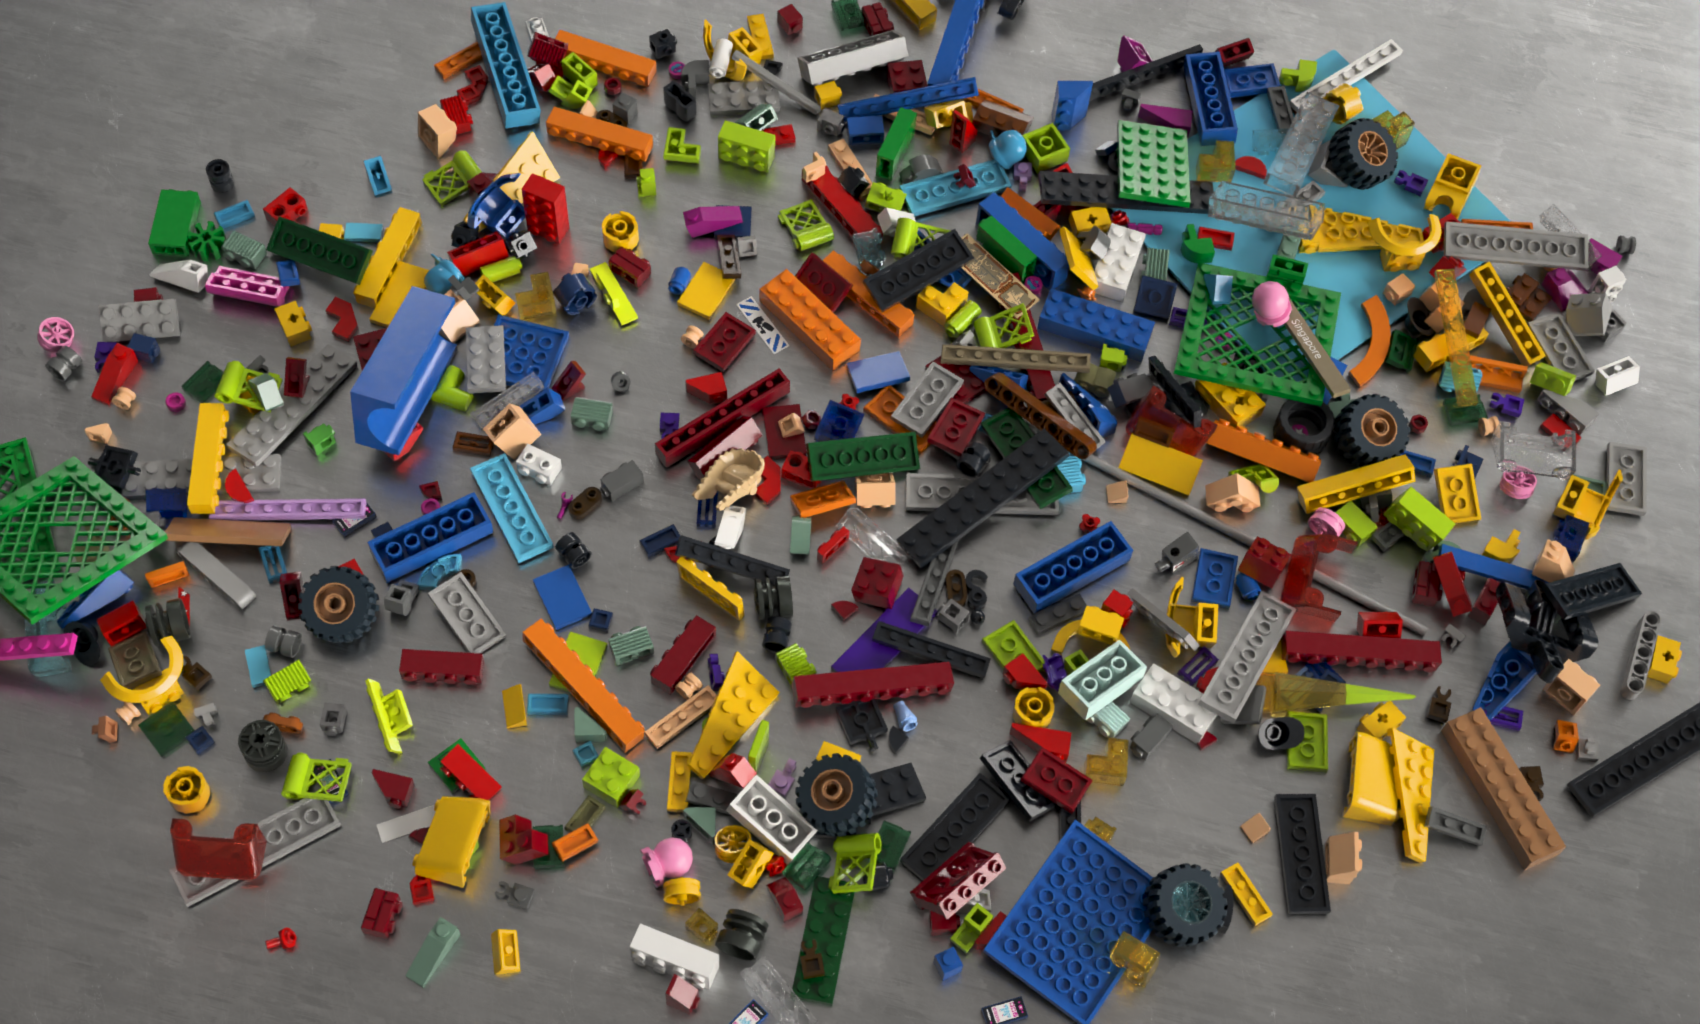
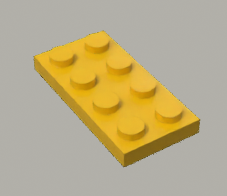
(711, 589)

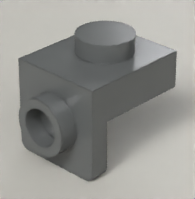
(466, 288)

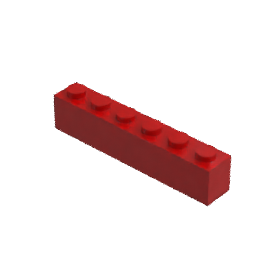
(841, 204)

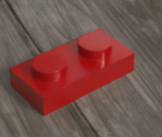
(783, 134)
(836, 541)

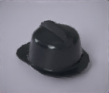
(1415, 320)
(86, 648)
(1281, 733)

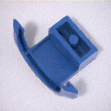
(497, 209)

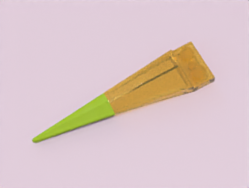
(1296, 692)

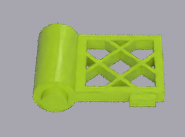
(463, 166)
(811, 234)
(906, 236)
(988, 331)
(232, 385)
(300, 778)
(857, 849)

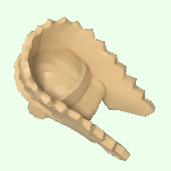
(733, 475)

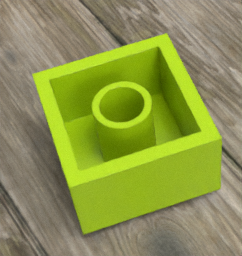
(1046, 148)
(611, 777)

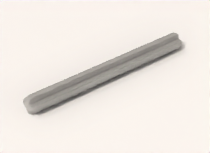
(777, 83)

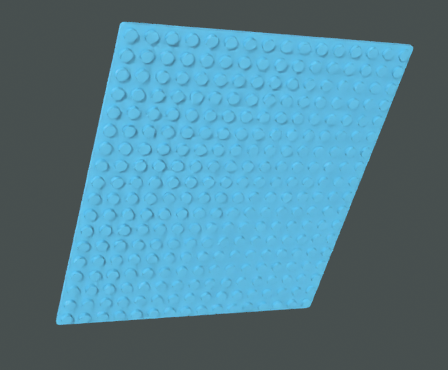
(1353, 273)

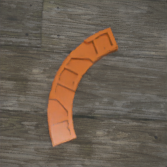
(1379, 341)

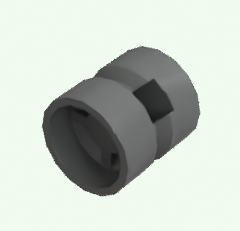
(63, 363)
(286, 642)

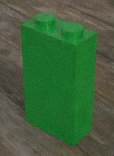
(896, 144)
(173, 219)
(1006, 248)

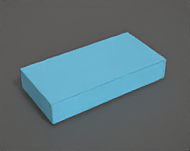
(363, 232)
(258, 665)

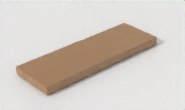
(228, 531)

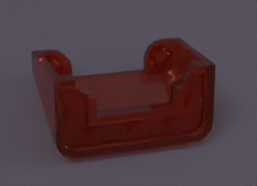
(1186, 437)
(218, 857)

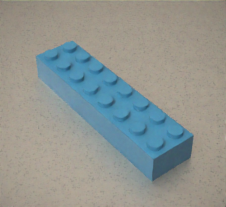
(505, 65)

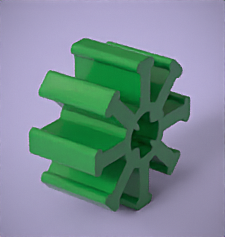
(207, 241)

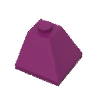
(1132, 54)
(1561, 284)

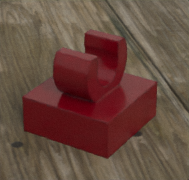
(966, 177)
(630, 801)

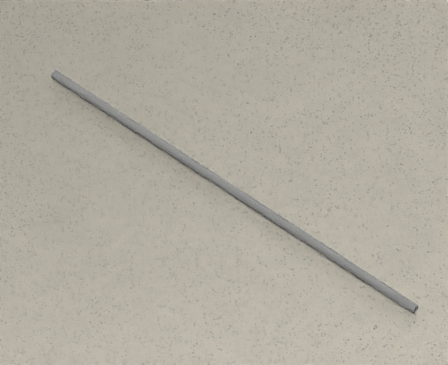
(1237, 534)

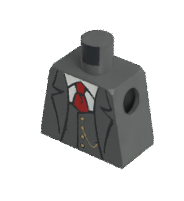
(1178, 554)

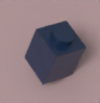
(145, 347)

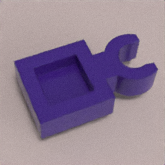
(1413, 183)
(102, 351)
(1510, 404)
(668, 423)
(715, 675)

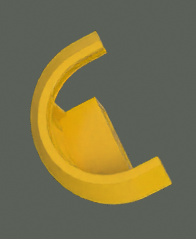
(742, 42)
(1404, 254)
(1585, 503)
(1198, 620)
(1094, 625)
(156, 692)

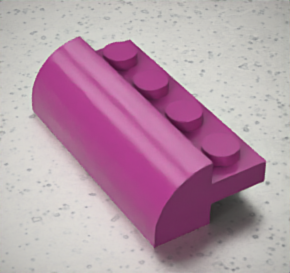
(246, 286)

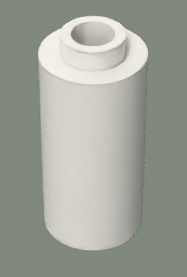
(720, 58)

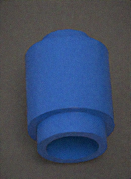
(679, 280)
(1248, 587)

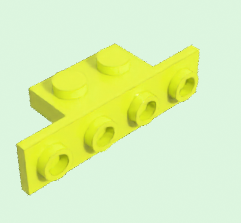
(613, 293)
(391, 714)

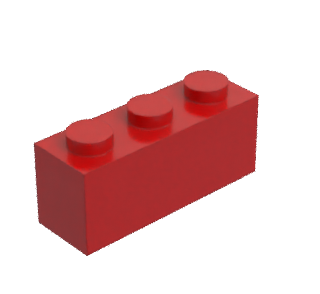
(478, 253)
(469, 774)

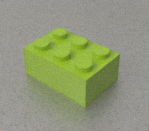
(746, 146)
(1419, 519)

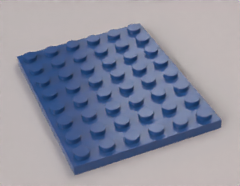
(1071, 920)

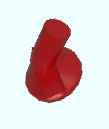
(286, 938)

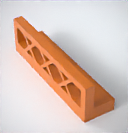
(1033, 215)
(1500, 378)

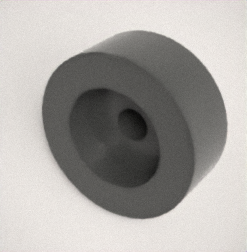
(620, 381)

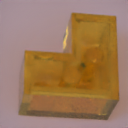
(1398, 126)
(1219, 165)
(537, 301)
(1109, 768)
(1136, 957)

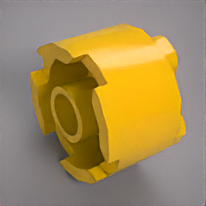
(1348, 101)
(620, 231)
(1032, 699)
(186, 790)

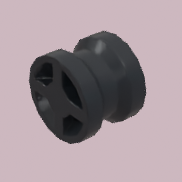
(681, 826)

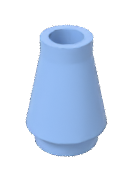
(906, 719)

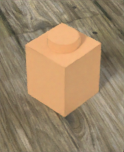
(1399, 289)

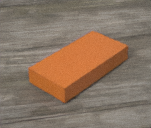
(167, 574)
(575, 842)

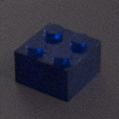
(838, 423)

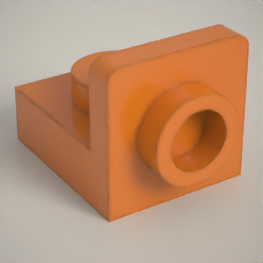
(1566, 736)

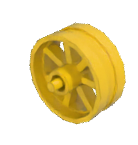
(732, 838)
(681, 891)

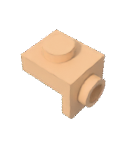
(815, 169)

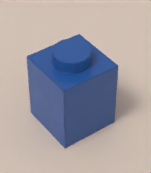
(948, 963)

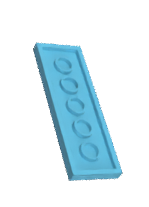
(942, 192)
(511, 508)

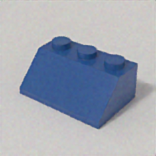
(1070, 103)

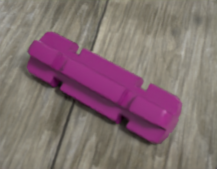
(1146, 228)

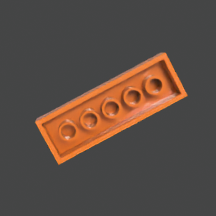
(809, 320)

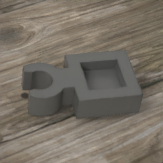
(518, 896)

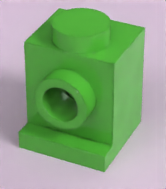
(320, 438)

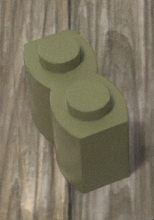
(1096, 380)

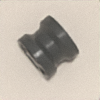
(1626, 244)

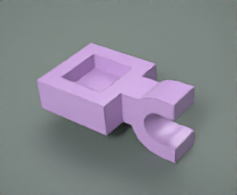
(1023, 172)
(782, 781)

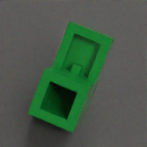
(1196, 249)

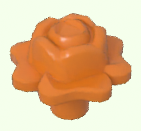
(1087, 293)

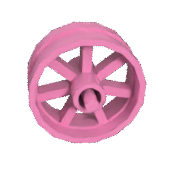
(56, 334)
(1518, 484)
(1326, 522)

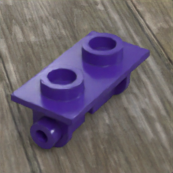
(1055, 670)

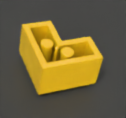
(941, 306)

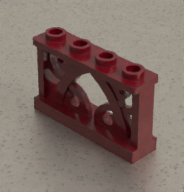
(936, 890)

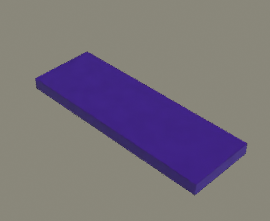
(871, 655)

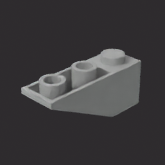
(1573, 412)

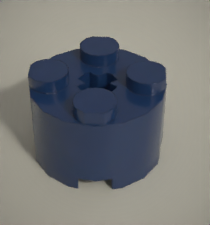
(575, 293)

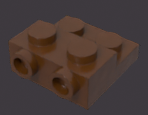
(1528, 297)

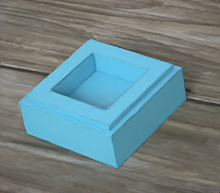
(585, 754)

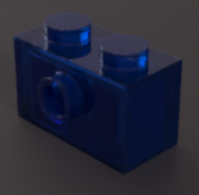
(168, 502)
(1571, 535)

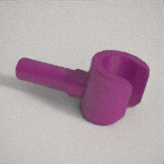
(565, 503)

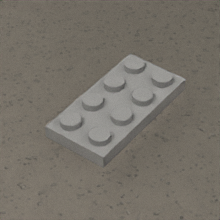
(741, 97)
(145, 318)
(1560, 346)
(485, 359)
(927, 399)
(1632, 492)
(466, 614)
(1161, 619)

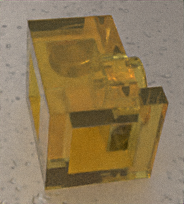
(1107, 832)
(701, 919)

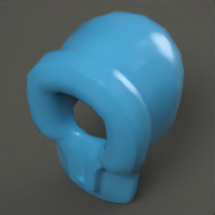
(1007, 148)
(437, 278)

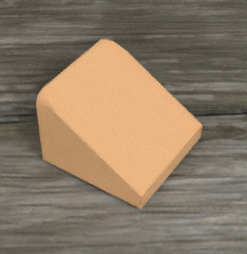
(588, 110)
(580, 268)
(791, 425)
(99, 433)
(1117, 492)
(1255, 828)

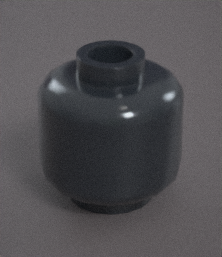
(882, 876)

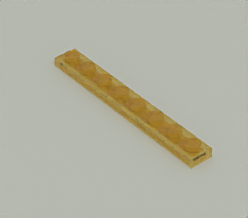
(1456, 337)

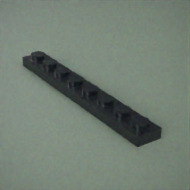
(1142, 73)

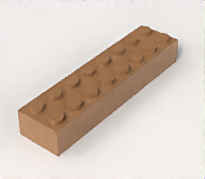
(1503, 788)

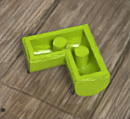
(677, 150)
(448, 392)
(1259, 475)

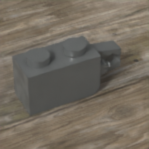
(1130, 389)

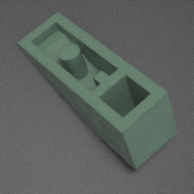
(433, 951)

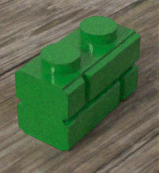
(1287, 269)

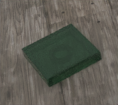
(166, 728)

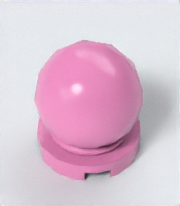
(1271, 304)
(668, 860)

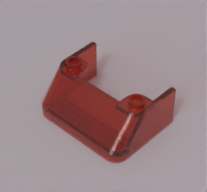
(1300, 571)

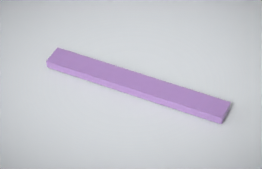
(290, 509)

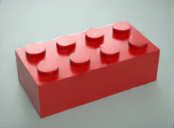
(545, 208)

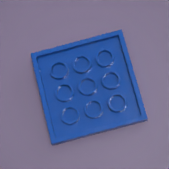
(531, 349)

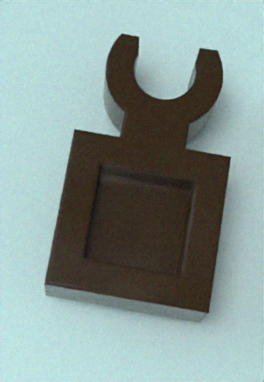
(195, 675)
(1439, 707)
(1534, 779)
(812, 963)

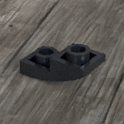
(1229, 907)

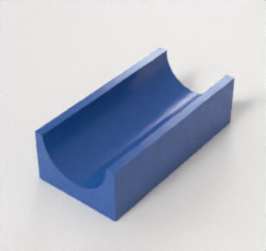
(402, 372)

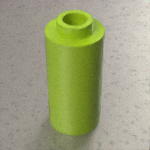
(502, 269)
(962, 319)

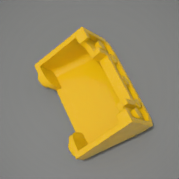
(1371, 781)
(452, 839)

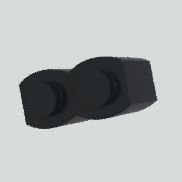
(679, 101)

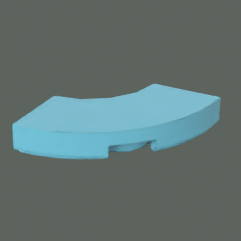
(439, 570)

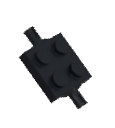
(115, 465)
(862, 722)

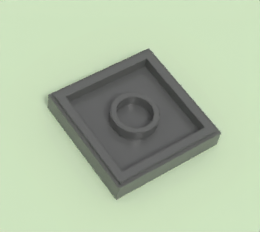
(1252, 709)

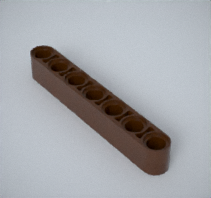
(1049, 417)

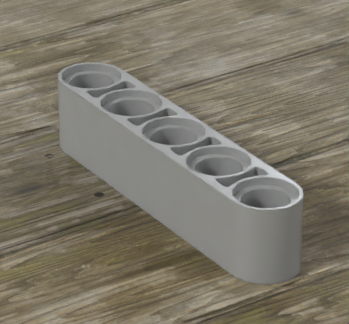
(216, 574)
(1635, 661)

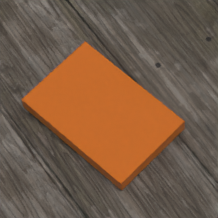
(822, 499)

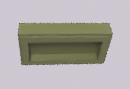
(587, 813)

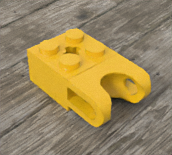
(1453, 184)
(1231, 403)

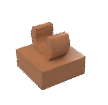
(106, 729)

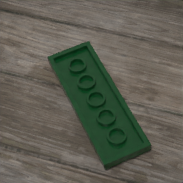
(319, 250)
(1008, 433)
(862, 456)
(828, 925)

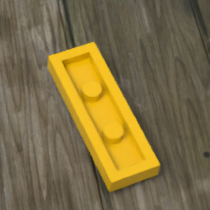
(759, 32)
(678, 781)
(1246, 894)

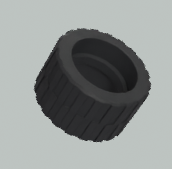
(1319, 415)

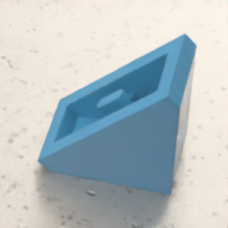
(377, 175)
(1219, 288)

